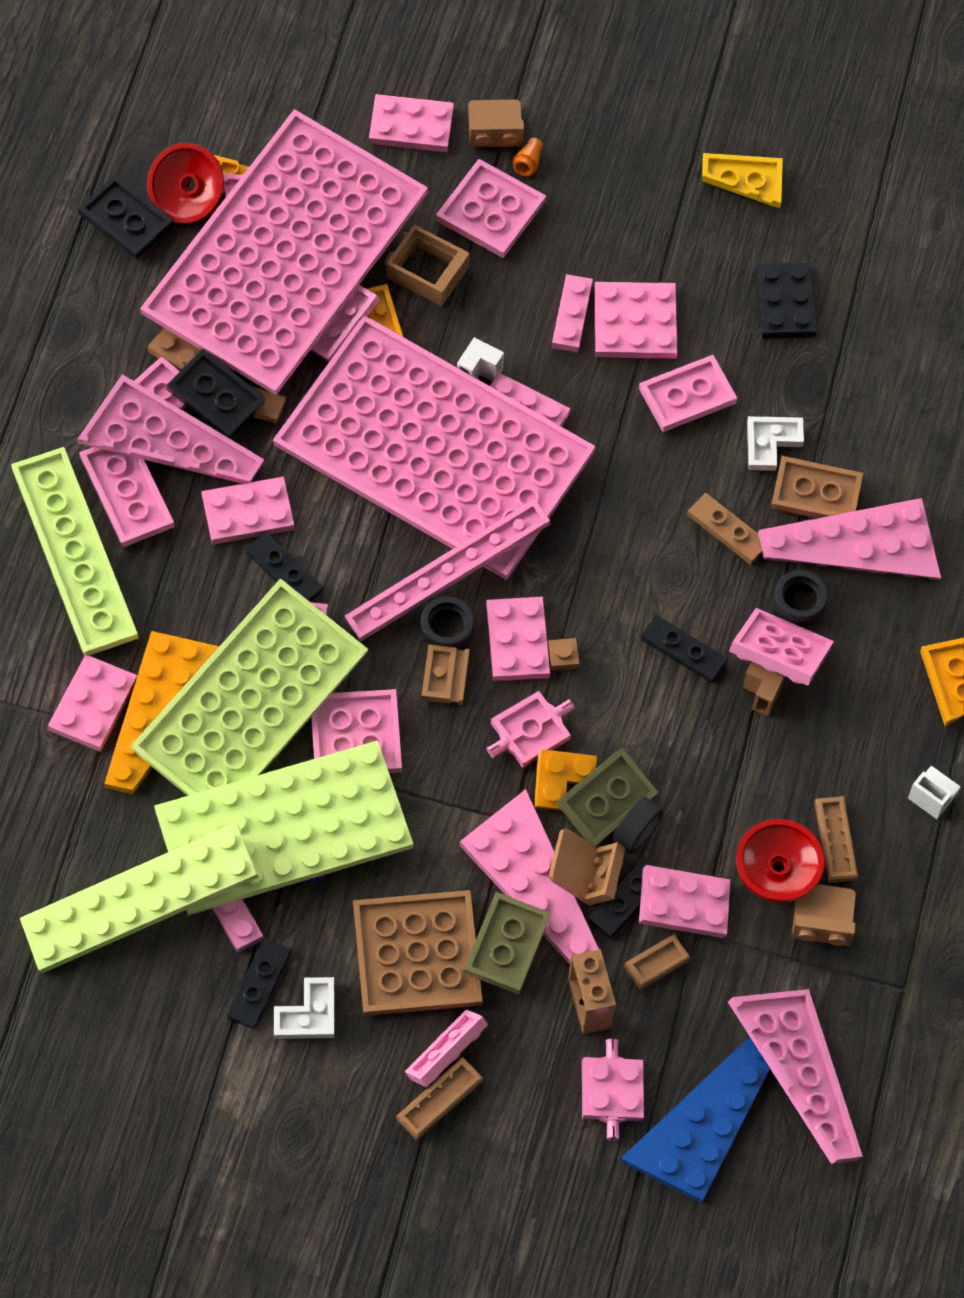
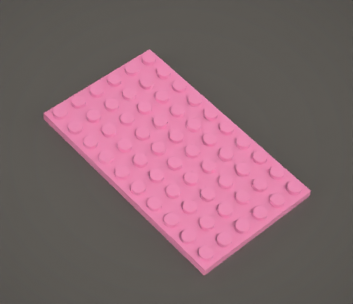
(284, 251)
(430, 441)

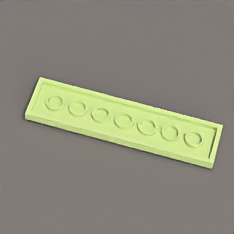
(74, 552)
(139, 897)

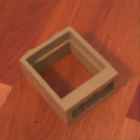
(430, 243)
(591, 984)

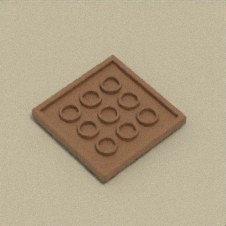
(415, 952)

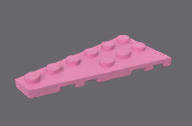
(154, 430)
(869, 540)
(518, 860)
(795, 1049)

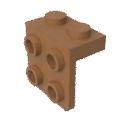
(495, 123)
(585, 869)
(825, 916)

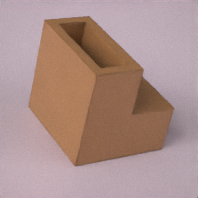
(765, 685)

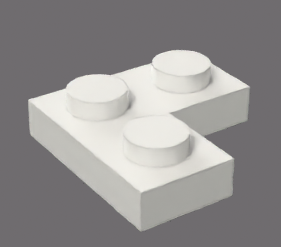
(768, 433)
(312, 1019)

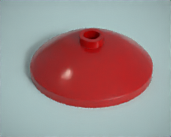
(172, 175)
(784, 845)

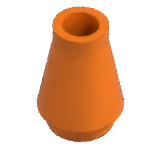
(527, 159)

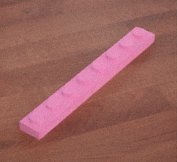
(447, 570)

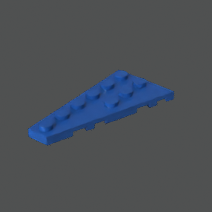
(697, 1134)

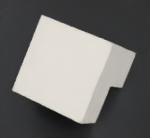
(481, 360)
(933, 792)

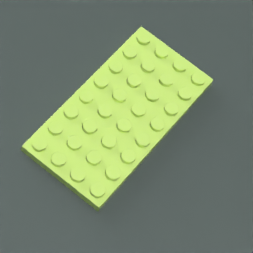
(250, 694)
(298, 819)

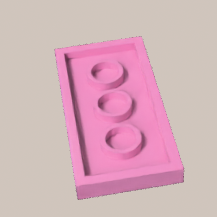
(127, 494)

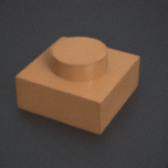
(563, 654)

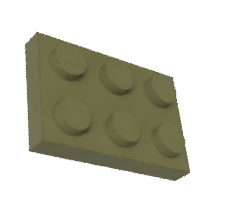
(605, 797)
(507, 943)

